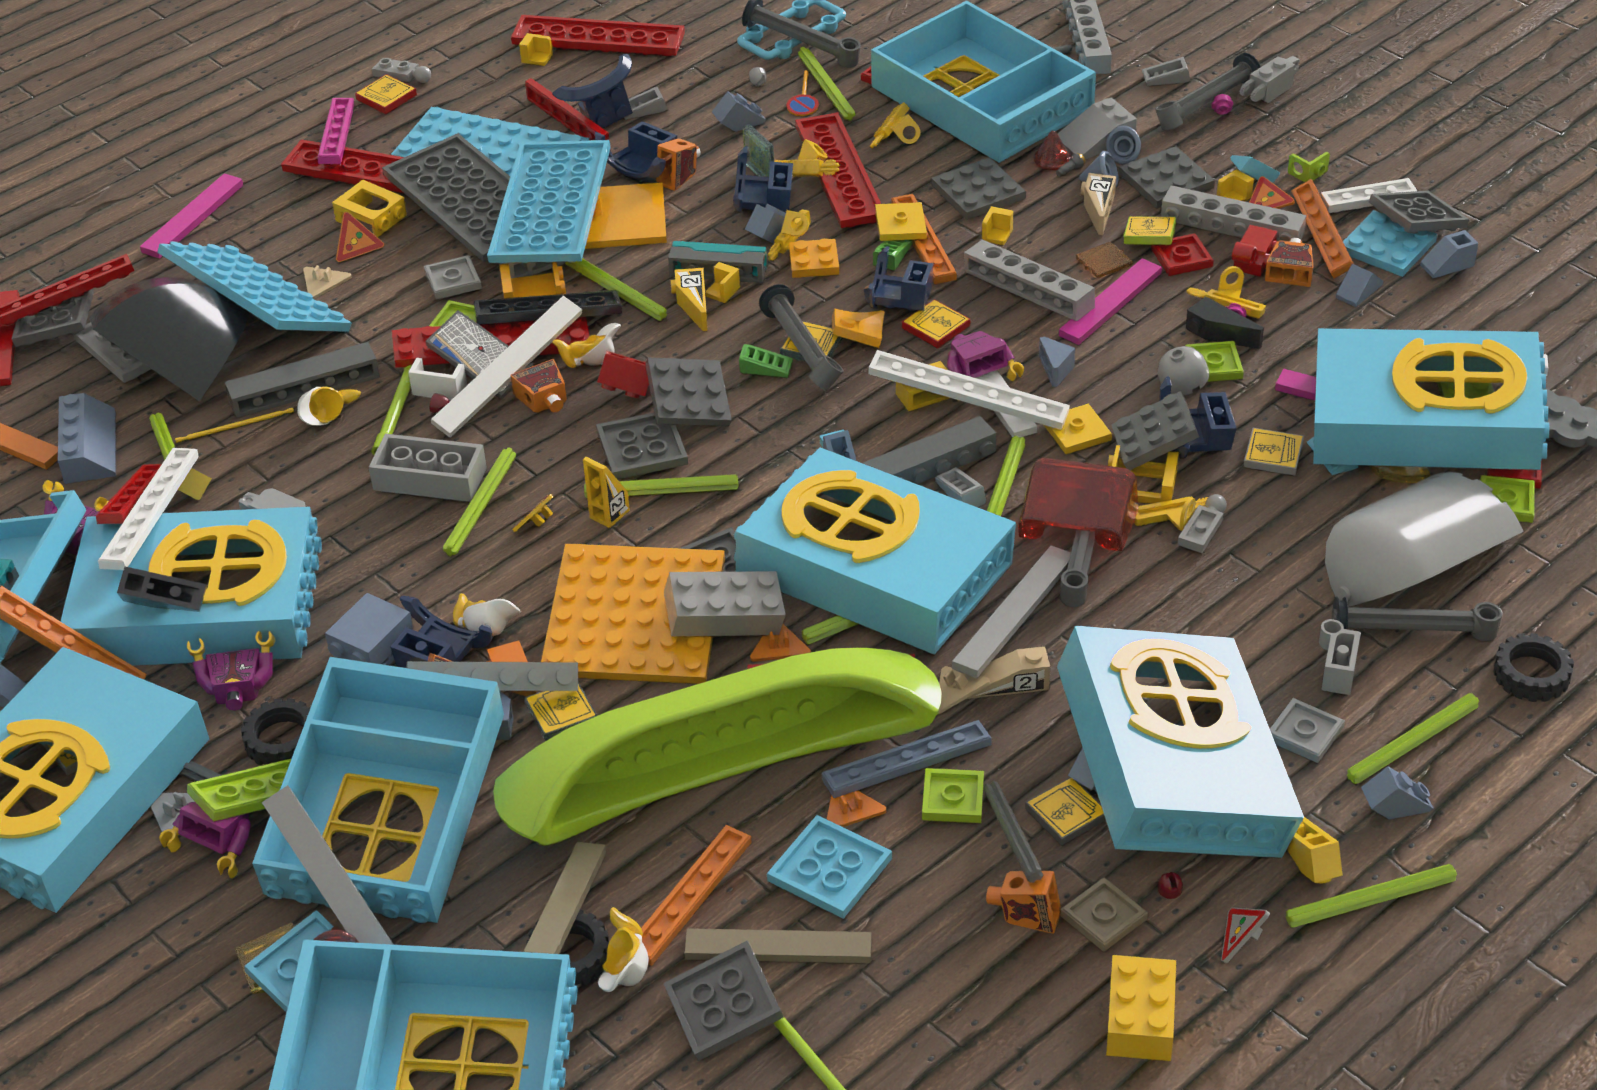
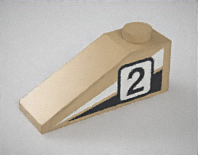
(1098, 198)
(1017, 673)

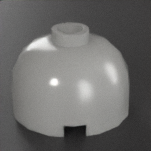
(1185, 368)

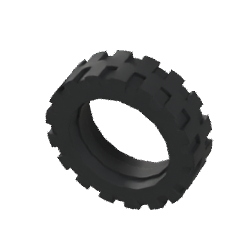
(1530, 687)
(266, 716)
(593, 962)

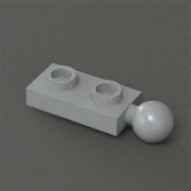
(401, 70)
(1203, 524)

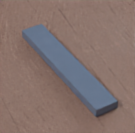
(906, 758)

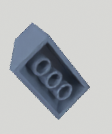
(86, 438)

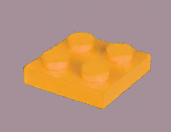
(813, 258)

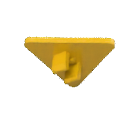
(533, 514)

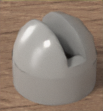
(757, 76)

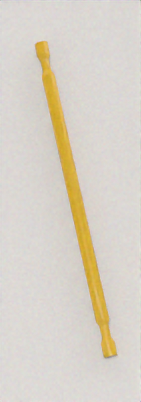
(234, 425)

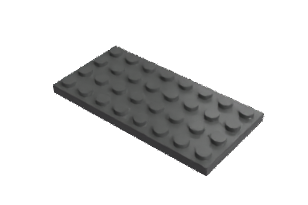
(455, 188)

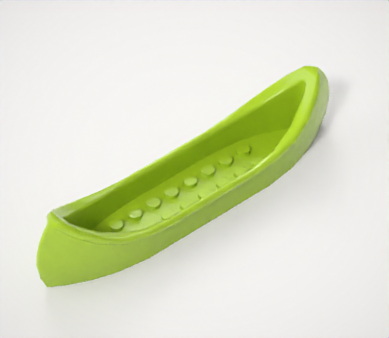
(711, 735)

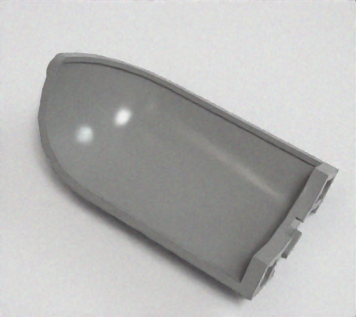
(1414, 536)

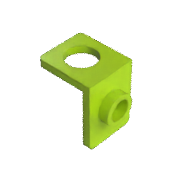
(1311, 169)

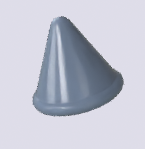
(1123, 144)
(1103, 164)

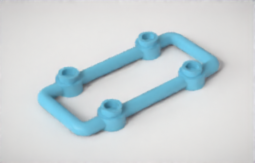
(784, 47)

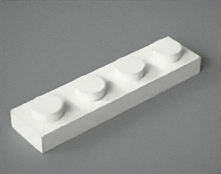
(1359, 196)

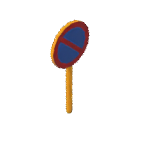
(802, 104)

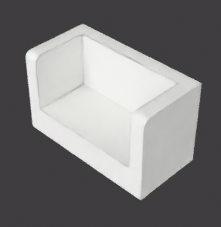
(427, 383)

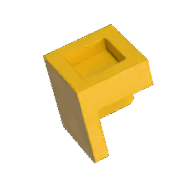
(536, 49)
(1236, 186)
(997, 225)
(725, 284)
(194, 484)

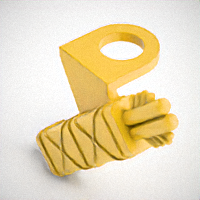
(896, 122)
(809, 165)
(794, 226)
(1230, 294)
(1177, 511)

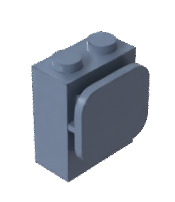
(368, 631)

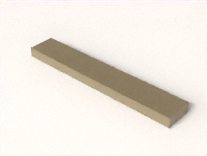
(566, 899)
(782, 945)

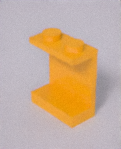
(532, 285)

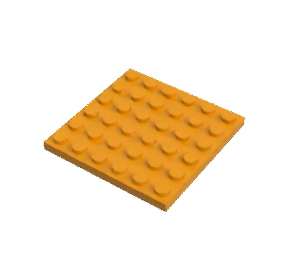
(615, 615)

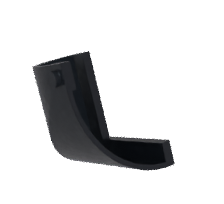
(173, 328)

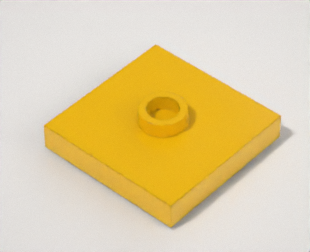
(900, 221)
(1080, 430)

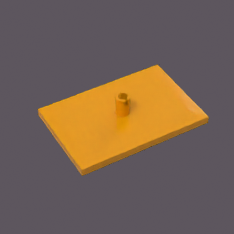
(628, 216)

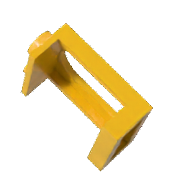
(360, 196)
(1154, 470)

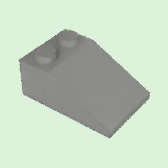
(1091, 129)

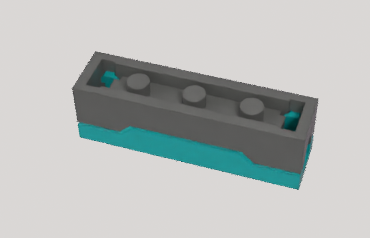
(748, 259)

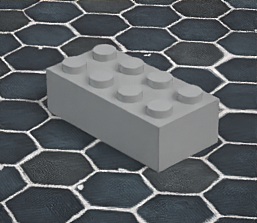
(428, 467)
(724, 603)

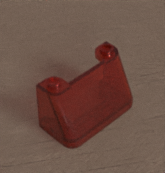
(1081, 499)

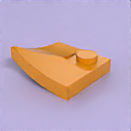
(859, 326)

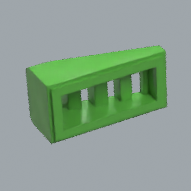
(897, 251)
(763, 362)

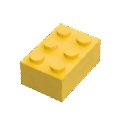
(1141, 1008)

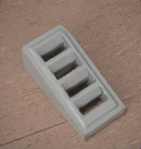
(1167, 73)
(647, 103)
(963, 489)

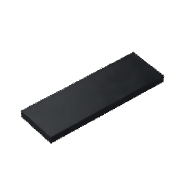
(533, 307)

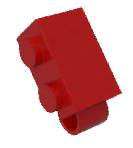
(1254, 250)
(624, 374)

